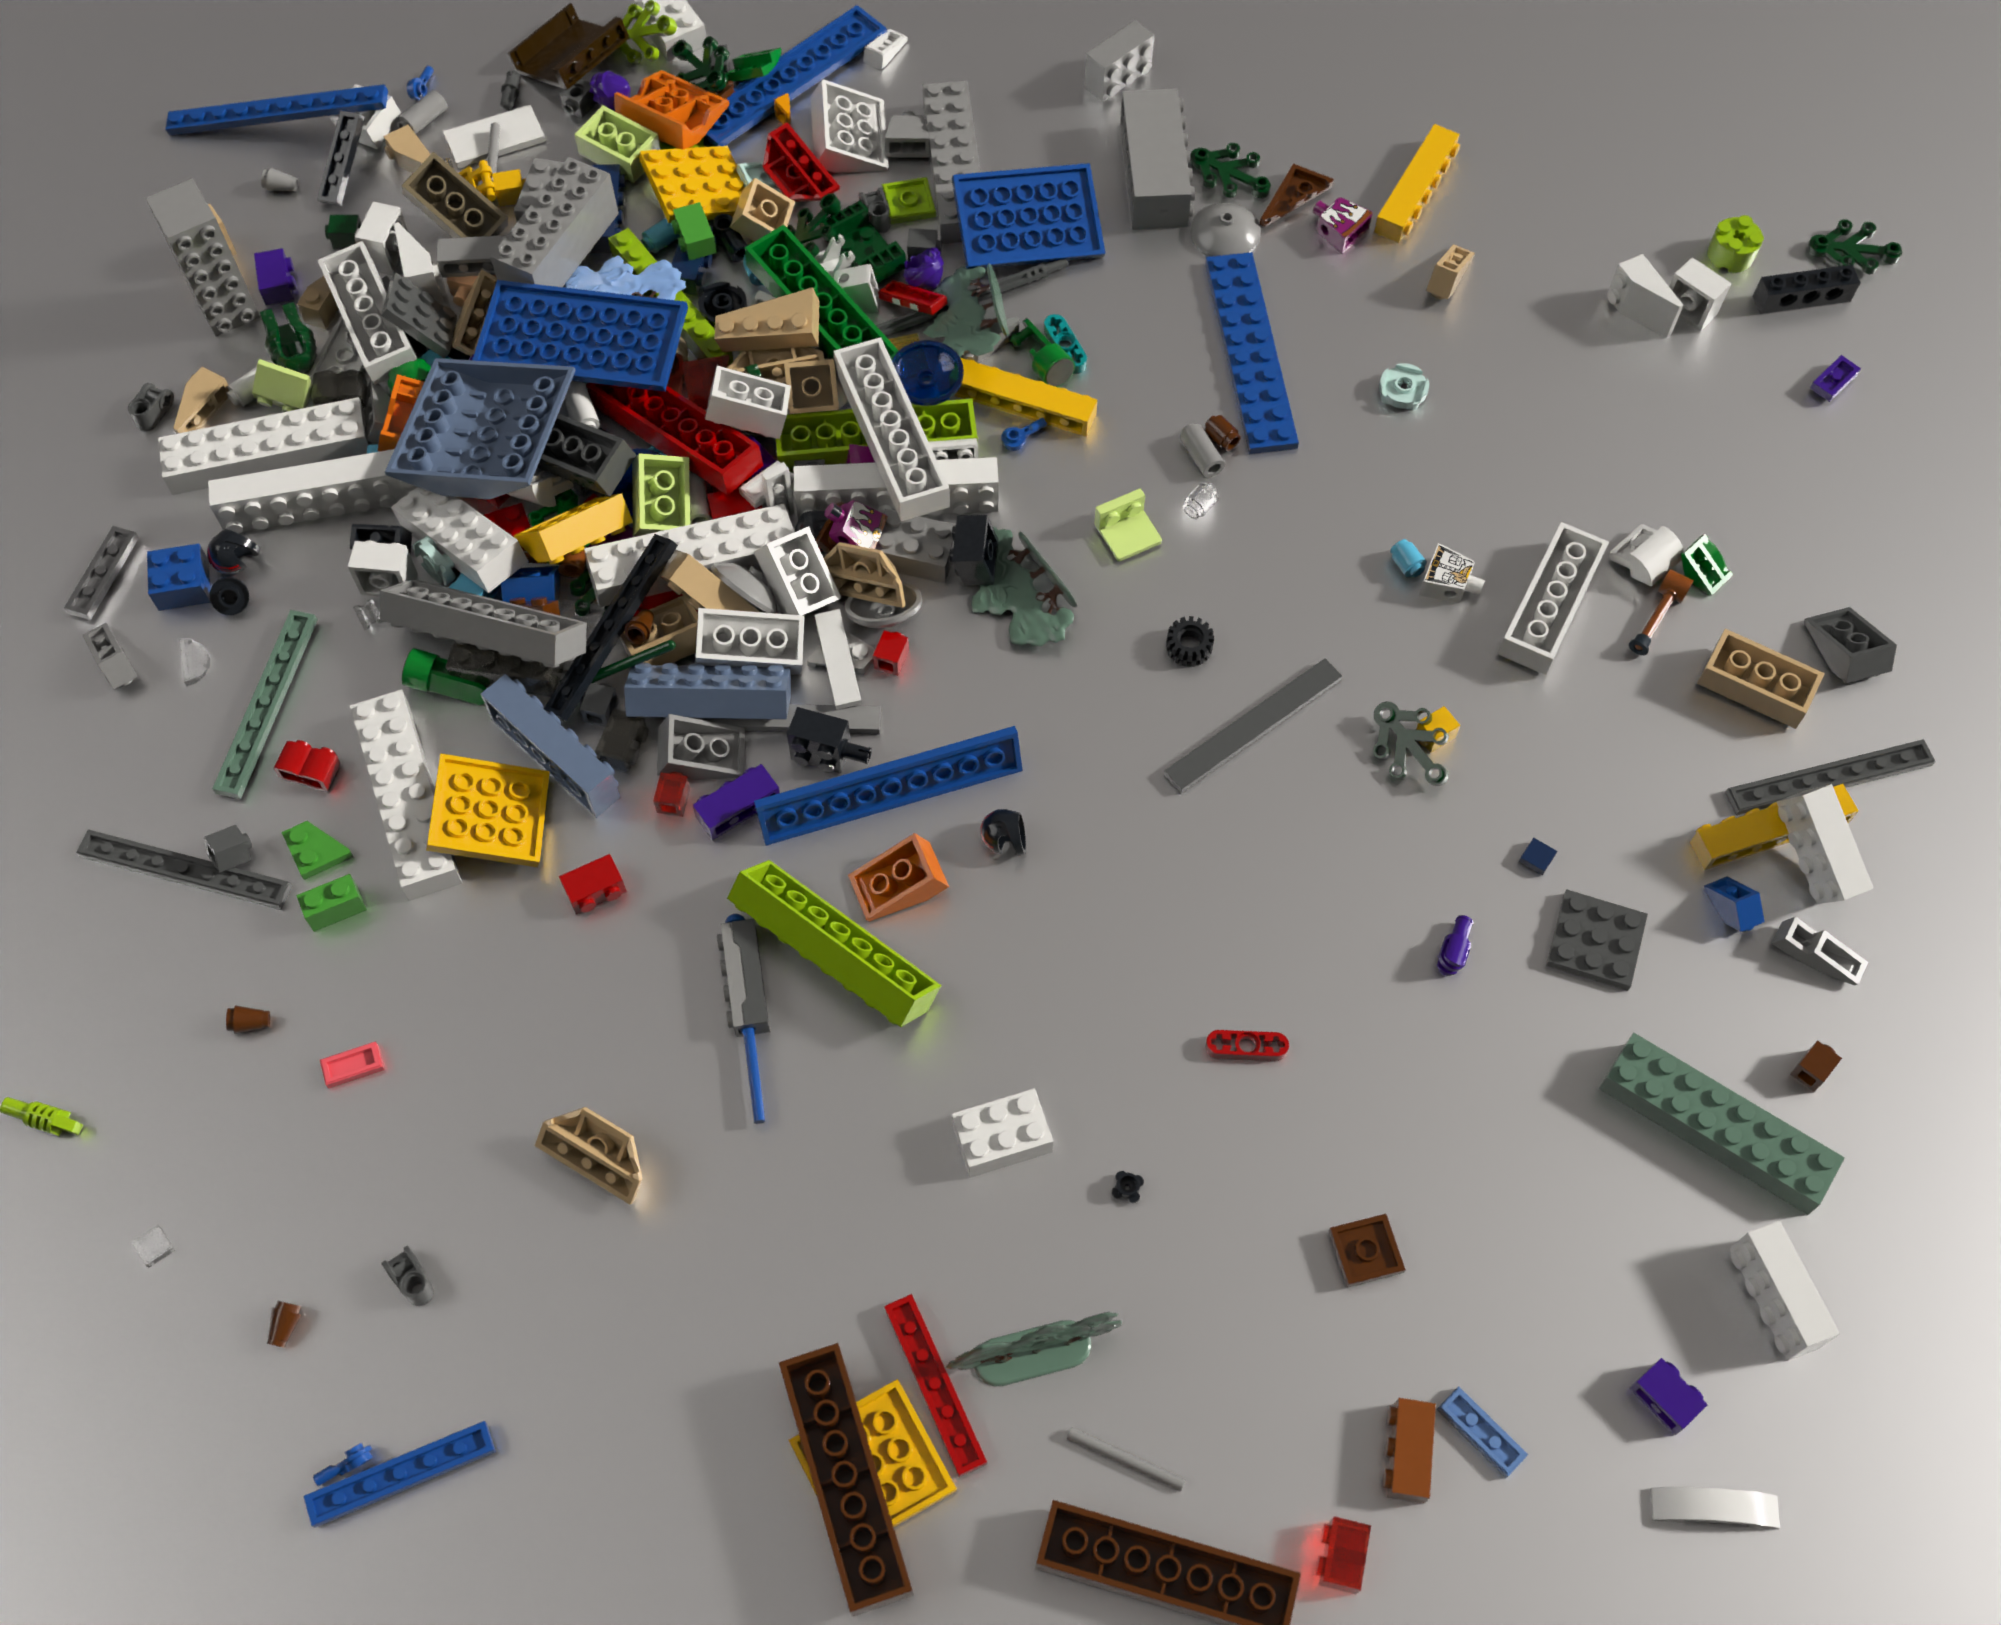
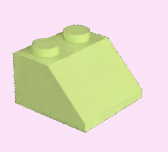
(281, 387)

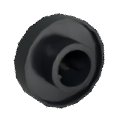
(229, 595)

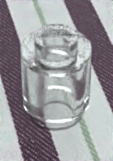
(1200, 500)

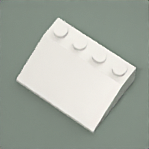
(848, 129)

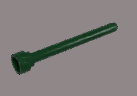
(634, 660)

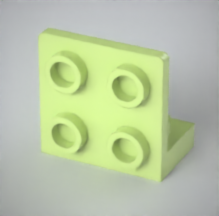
(1126, 525)

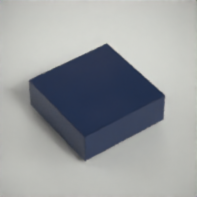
(1538, 856)

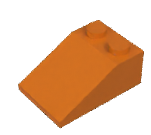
(898, 878)

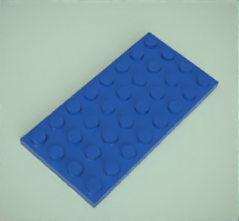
(599, 333)

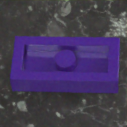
(1835, 378)

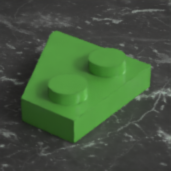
(314, 849)

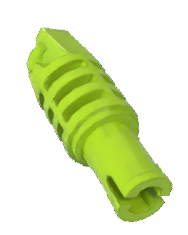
(41, 1116)

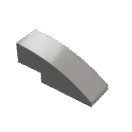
(1819, 951)

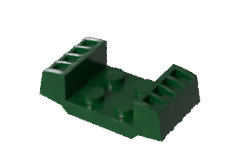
(866, 242)

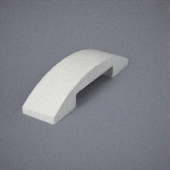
(1714, 1506)

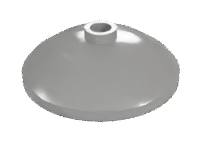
(1225, 230)
(747, 584)
(881, 615)

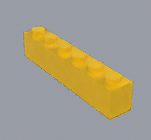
(1416, 183)
(1027, 397)
(1751, 833)

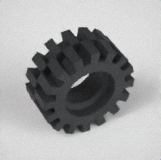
(1194, 629)

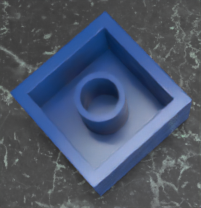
(178, 577)

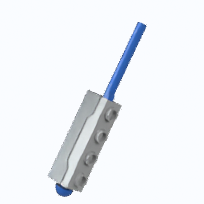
(746, 995)

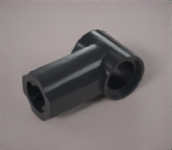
(729, 238)

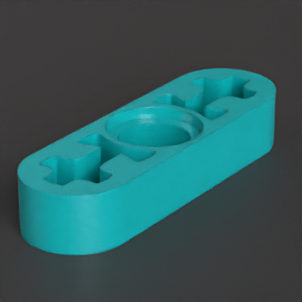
(1065, 333)

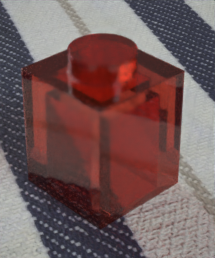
(671, 794)

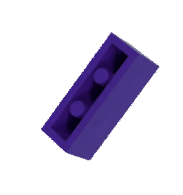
(734, 801)

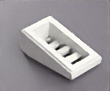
(881, 50)

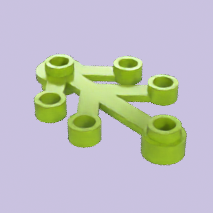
(664, 25)

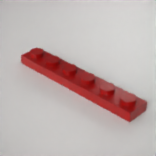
(935, 1385)

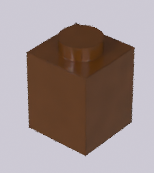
(1816, 1065)

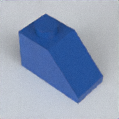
(1736, 903)

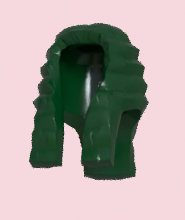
(291, 343)

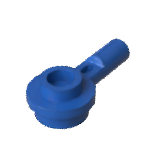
(417, 86)
(1015, 438)
(355, 1457)

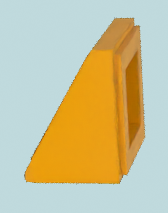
(782, 109)

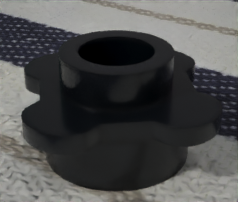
(1135, 1183)

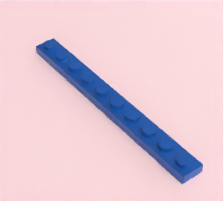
(276, 110)

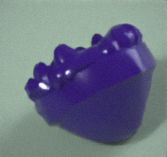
(605, 85)
(924, 270)

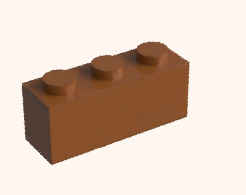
(1410, 1450)

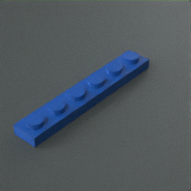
(399, 1474)

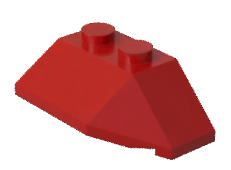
(795, 167)

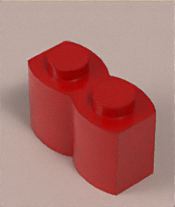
(307, 765)

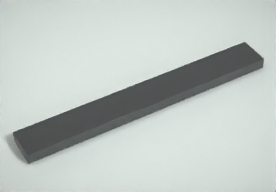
(1252, 725)
(1847, 771)
(184, 869)

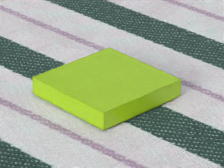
(909, 200)

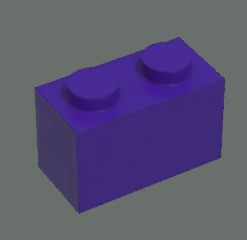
(275, 276)
(1669, 1396)

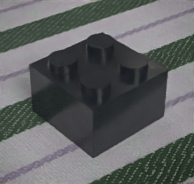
(974, 550)

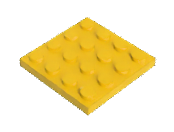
(694, 177)
(488, 810)
(902, 1454)

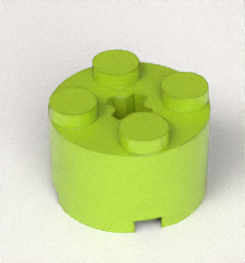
(1735, 244)

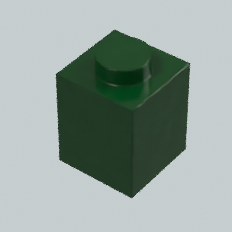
(342, 230)

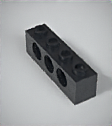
(1806, 289)

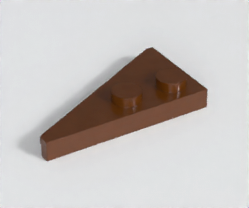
(1295, 190)

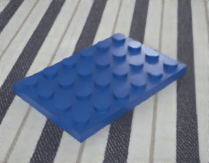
(1028, 216)

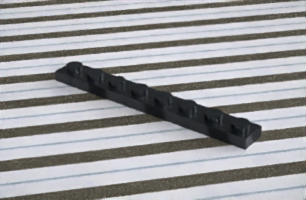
(611, 627)

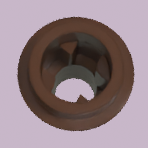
(639, 627)
(246, 1019)
(282, 1323)

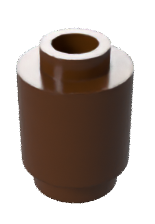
(1222, 432)

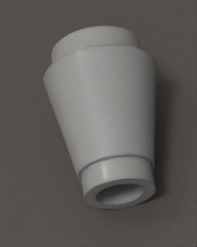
(278, 181)

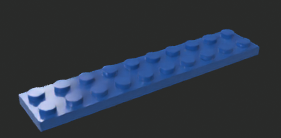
(795, 73)
(1251, 353)
(889, 785)

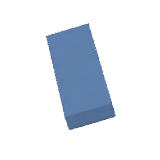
(1482, 1432)

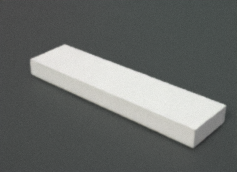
(838, 659)

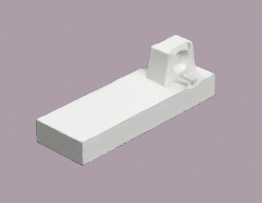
(778, 487)

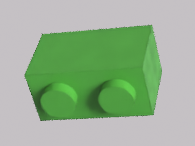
(694, 231)
(331, 902)

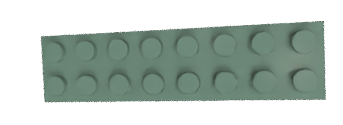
(1722, 1124)

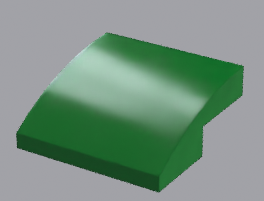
(754, 64)

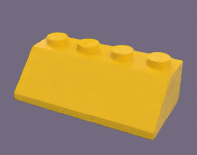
(575, 528)

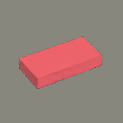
(352, 1064)

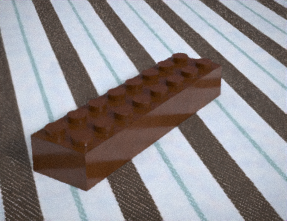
(845, 1480)
(1165, 1569)

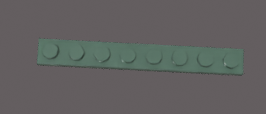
(265, 704)

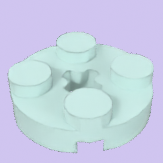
(1400, 397)
(434, 563)

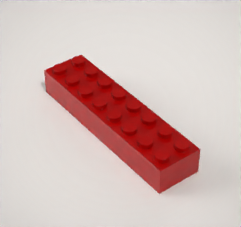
(680, 429)

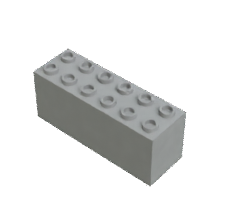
(1156, 159)
(558, 227)
(203, 256)

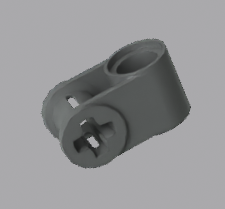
(878, 209)
(148, 406)
(406, 1273)

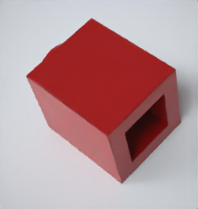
(891, 652)

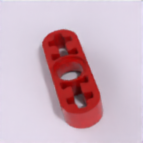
(1255, 1036)

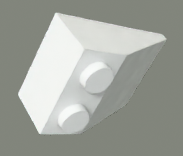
(418, 265)
(1644, 296)

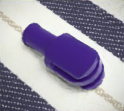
(1455, 947)

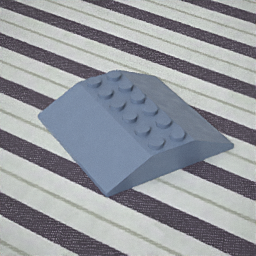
(479, 427)

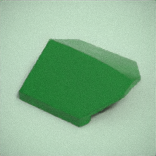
(1705, 565)

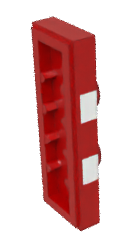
(912, 297)

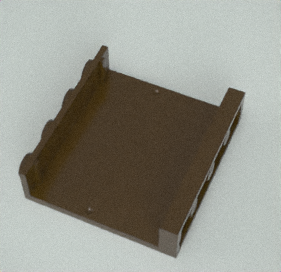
(566, 48)

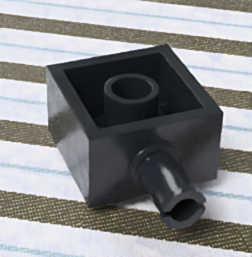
(823, 741)

